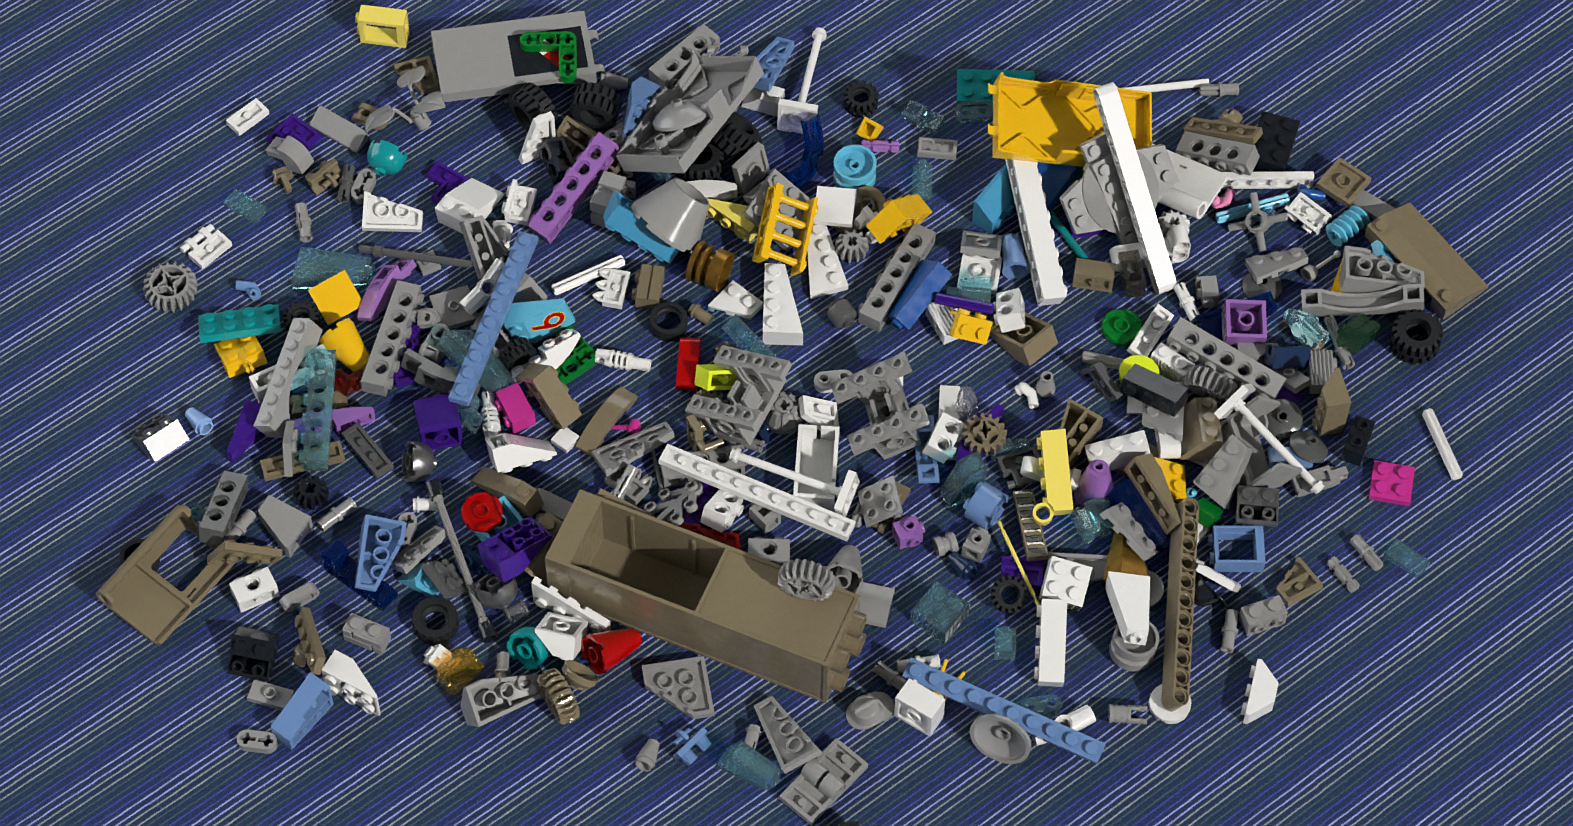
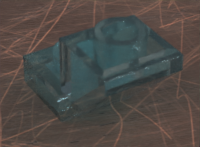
(469, 414)

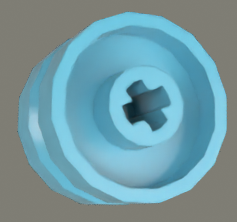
(854, 167)

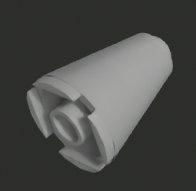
(847, 569)

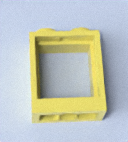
(383, 17)

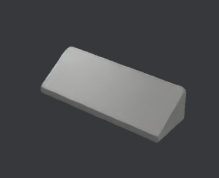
(339, 129)

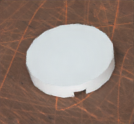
(1160, 713)

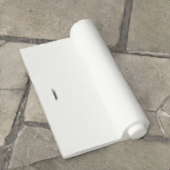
(1195, 188)

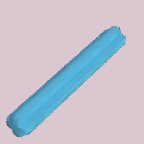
(1243, 210)

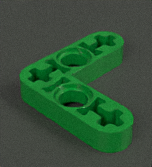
(563, 49)
(576, 357)

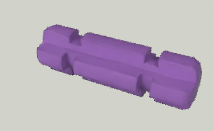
(881, 146)

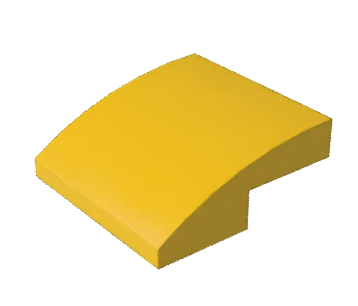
(336, 297)

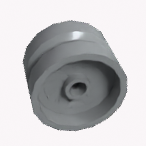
(1134, 656)

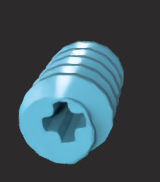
(1347, 225)

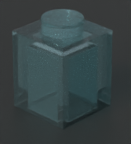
(1005, 643)

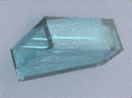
(963, 479)
(749, 766)

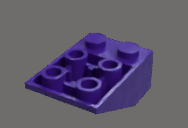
(513, 548)

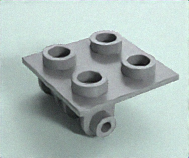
(880, 501)

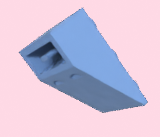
(637, 104)

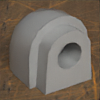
(427, 318)

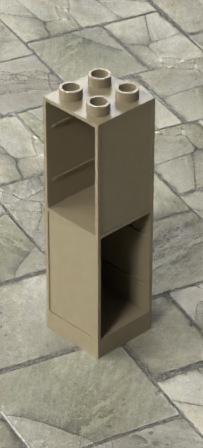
(703, 597)

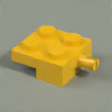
(240, 355)

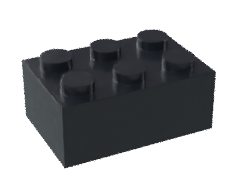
(1275, 142)

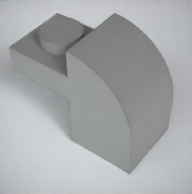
(292, 152)

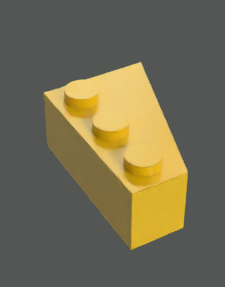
(898, 215)

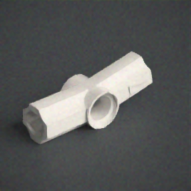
(476, 296)
(1076, 720)

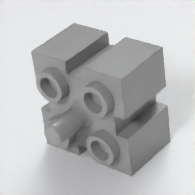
(601, 196)

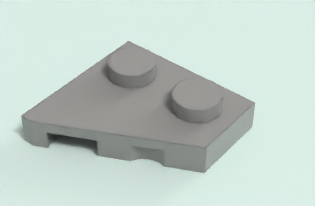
(289, 445)

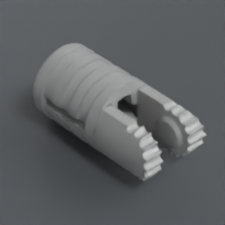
(1122, 714)

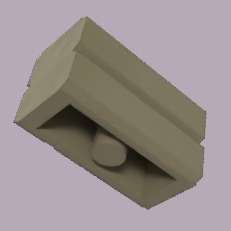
(649, 286)

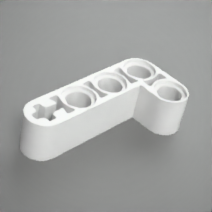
(1177, 246)

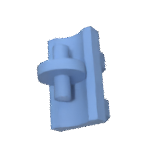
(699, 739)

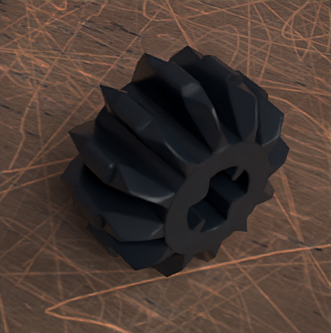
(306, 498)

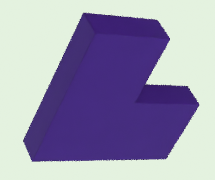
(297, 129)
(446, 179)

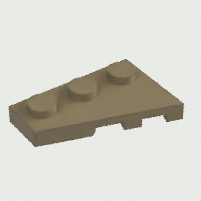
(236, 552)

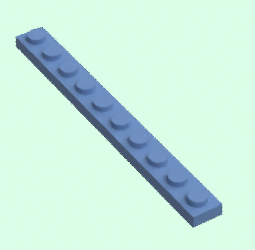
(493, 318)
(989, 703)

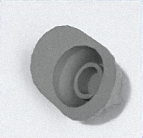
(869, 710)

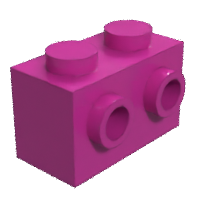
(515, 408)

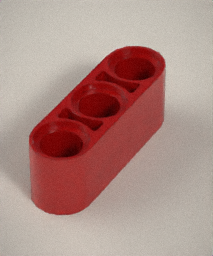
(687, 361)

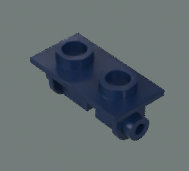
(474, 561)

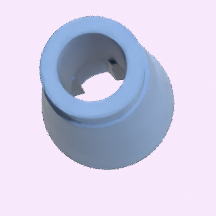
(199, 421)

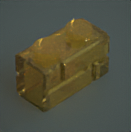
(458, 670)

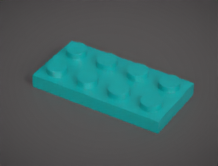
(973, 83)
(239, 323)

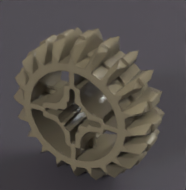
(558, 696)

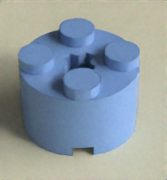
(985, 505)

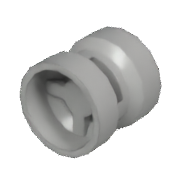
(942, 545)

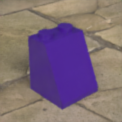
(438, 422)

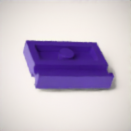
(1033, 570)

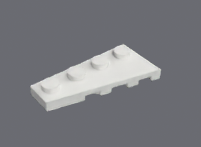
(823, 264)
(551, 599)

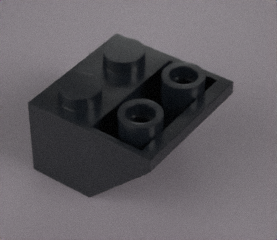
(253, 653)

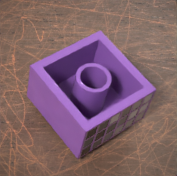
(1244, 321)

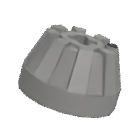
(784, 414)

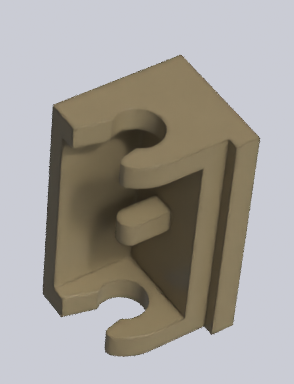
(1094, 275)

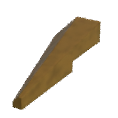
(1123, 558)

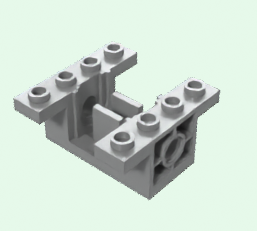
(883, 393)
(750, 397)

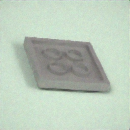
(755, 208)

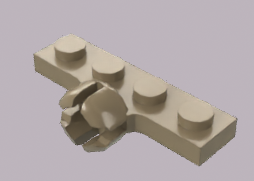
(1226, 127)
(310, 648)

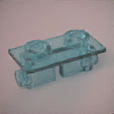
(922, 179)

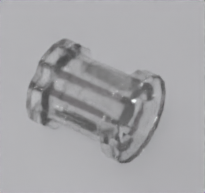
(516, 612)

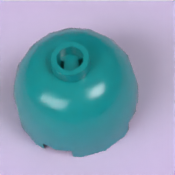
(385, 158)
(527, 648)

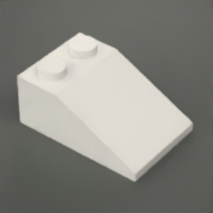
(467, 202)

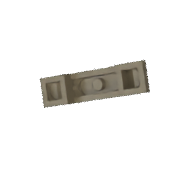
(605, 419)

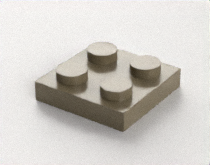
(1343, 182)

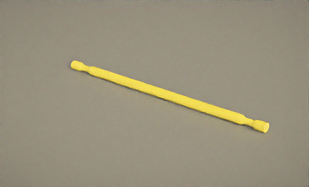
(1018, 563)

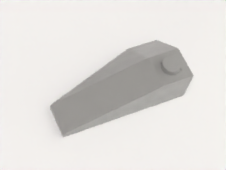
(1371, 273)
(495, 697)

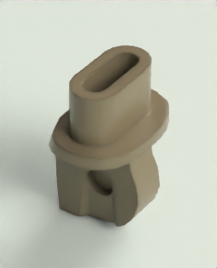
(282, 176)

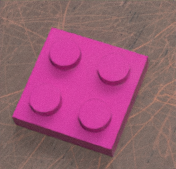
(1391, 483)

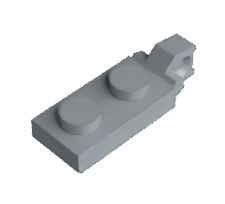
(1328, 475)

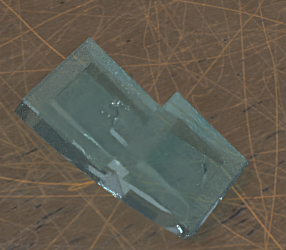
(920, 116)

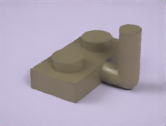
(695, 436)

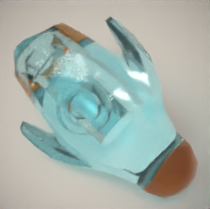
(1306, 328)

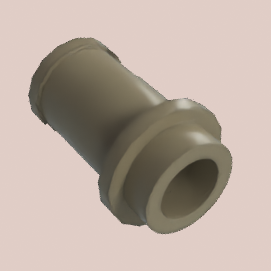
(700, 314)

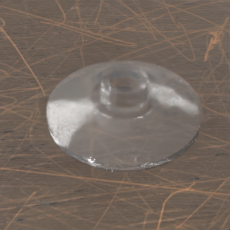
(966, 404)

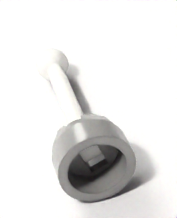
(1310, 272)

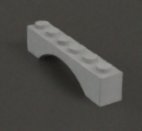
(1394, 300)
(274, 410)

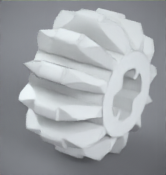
(1170, 220)

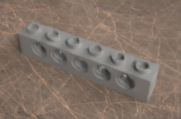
(403, 294)
(877, 316)
(1222, 351)

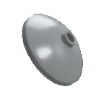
(680, 115)
(1000, 738)

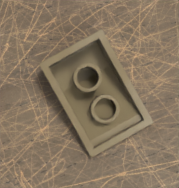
(1026, 343)

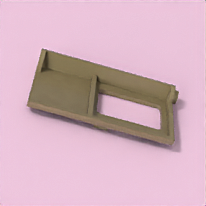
(147, 598)

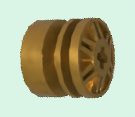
(709, 266)

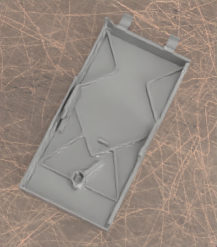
(717, 82)

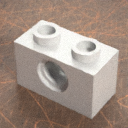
(248, 598)

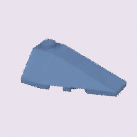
(377, 548)

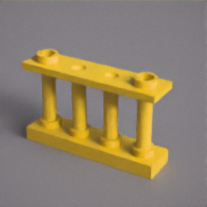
(767, 232)

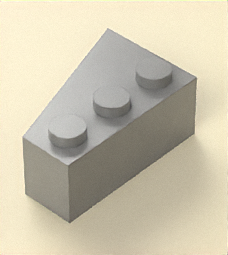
(1224, 471)

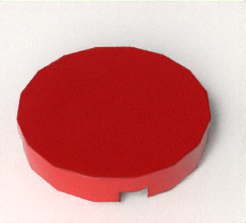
(482, 512)

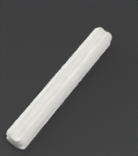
(586, 275)
(1442, 444)

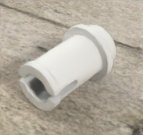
(423, 504)

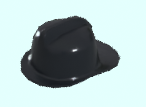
(1205, 594)

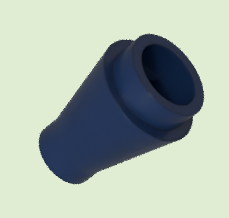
(964, 567)

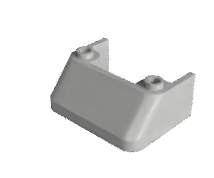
(1257, 470)

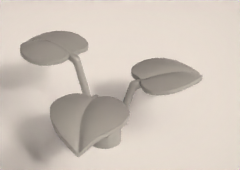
(418, 116)

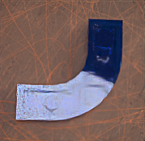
(814, 146)

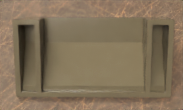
(1419, 245)

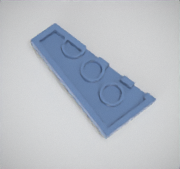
(772, 61)

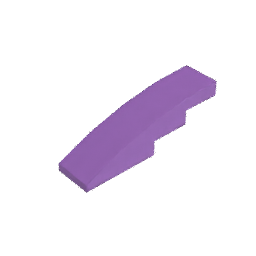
(343, 419)

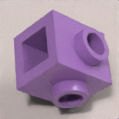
(908, 532)

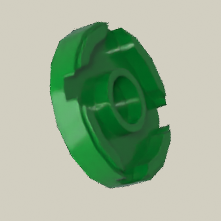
(1120, 327)

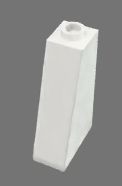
(1130, 603)

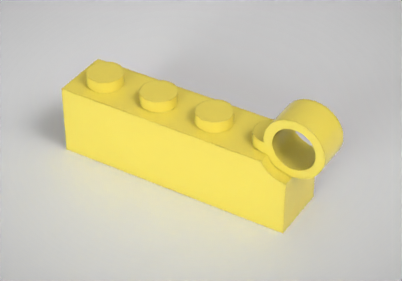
(1056, 475)

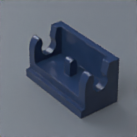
(1287, 356)

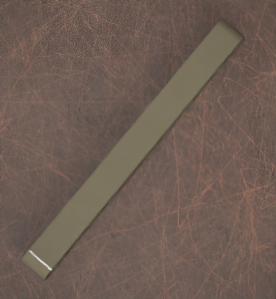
(1180, 607)

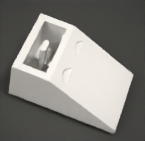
(511, 451)
(349, 682)

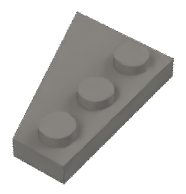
(1271, 264)
(1125, 524)

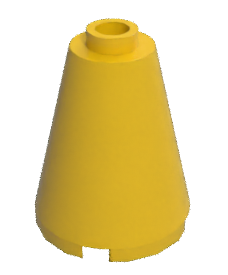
(348, 345)

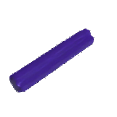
(964, 303)

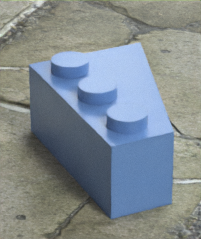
(302, 711)

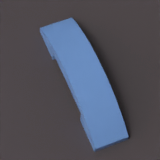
(926, 466)

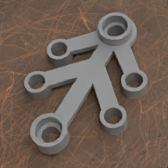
(691, 491)

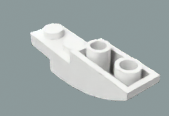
(552, 352)

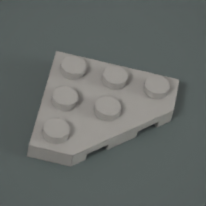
(682, 685)

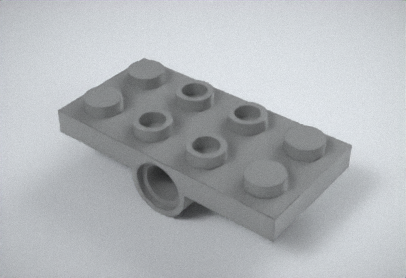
(823, 781)

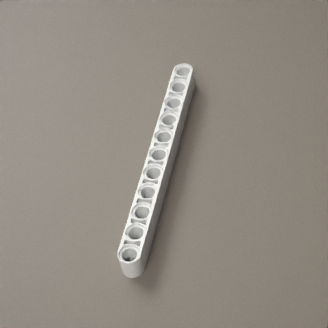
(1134, 187)

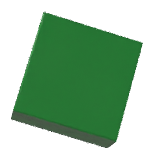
(1208, 513)

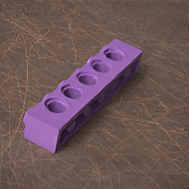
(573, 198)

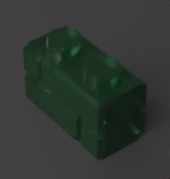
(1357, 333)

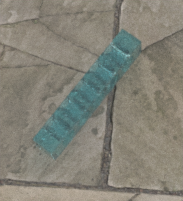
(318, 459)

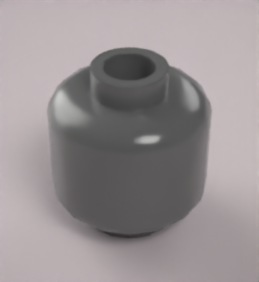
(841, 313)

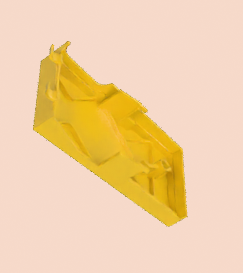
(1053, 118)

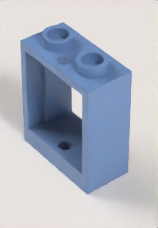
(1237, 533)

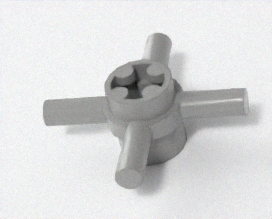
(1252, 217)

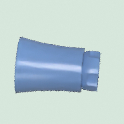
(1014, 259)

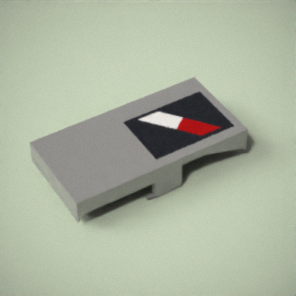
(490, 61)

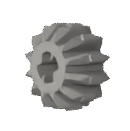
(852, 246)

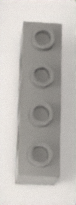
(674, 60)
(1219, 153)
(673, 478)

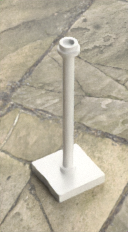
(792, 112)
(1237, 403)
(844, 493)

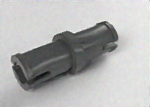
(345, 183)

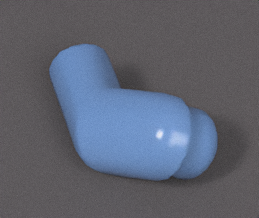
(250, 287)

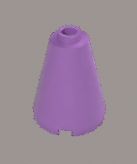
(1094, 482)

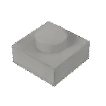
(426, 267)

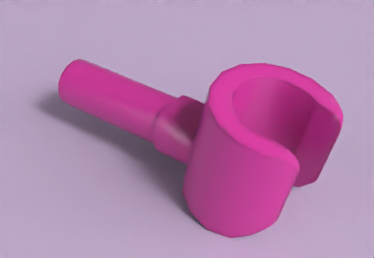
(632, 428)

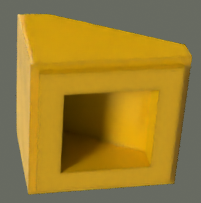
(869, 129)

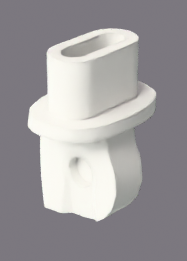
(503, 231)

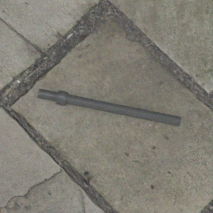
(380, 251)

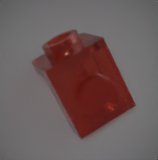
(348, 383)

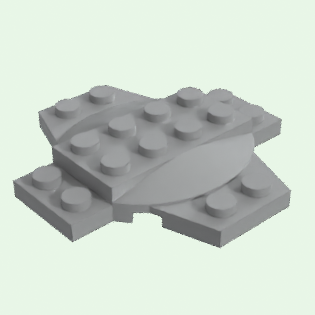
(1098, 197)

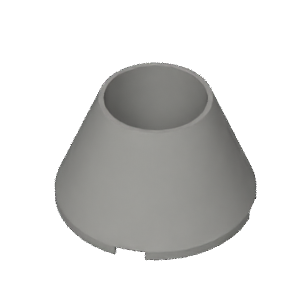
(674, 213)

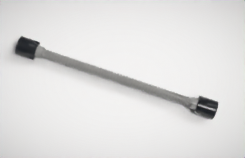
(486, 629)

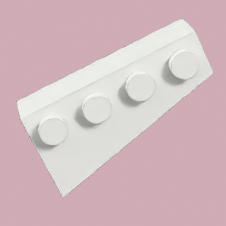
(780, 313)
(1052, 642)

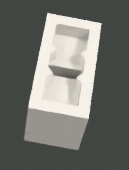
(1009, 310)
(942, 437)
(722, 510)

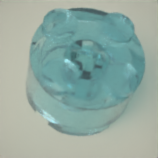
(1090, 523)

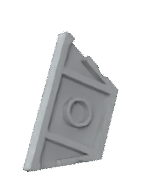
(1162, 421)

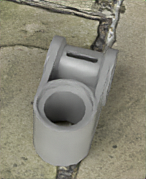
(428, 348)

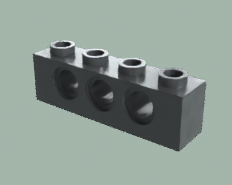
(222, 508)

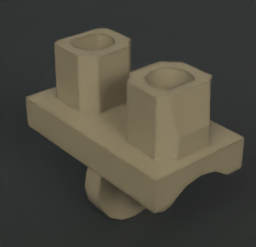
(325, 177)

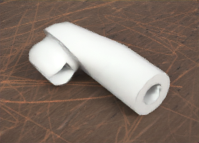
(1024, 388)

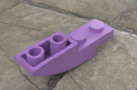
(381, 288)

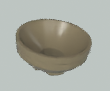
(579, 675)

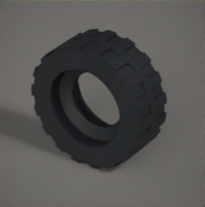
(431, 605)

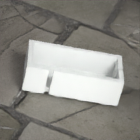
(817, 460)

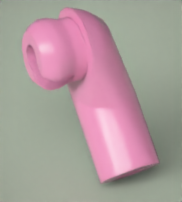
(1221, 202)

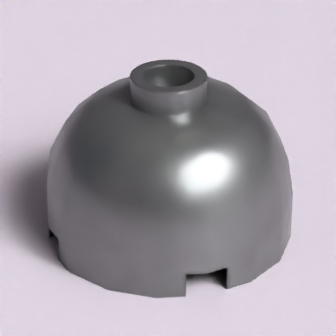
(418, 461)
(495, 593)

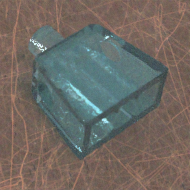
(973, 288)

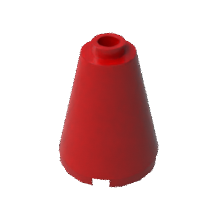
(609, 648)

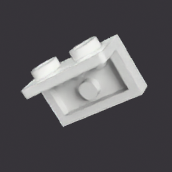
(519, 203)
(1308, 213)

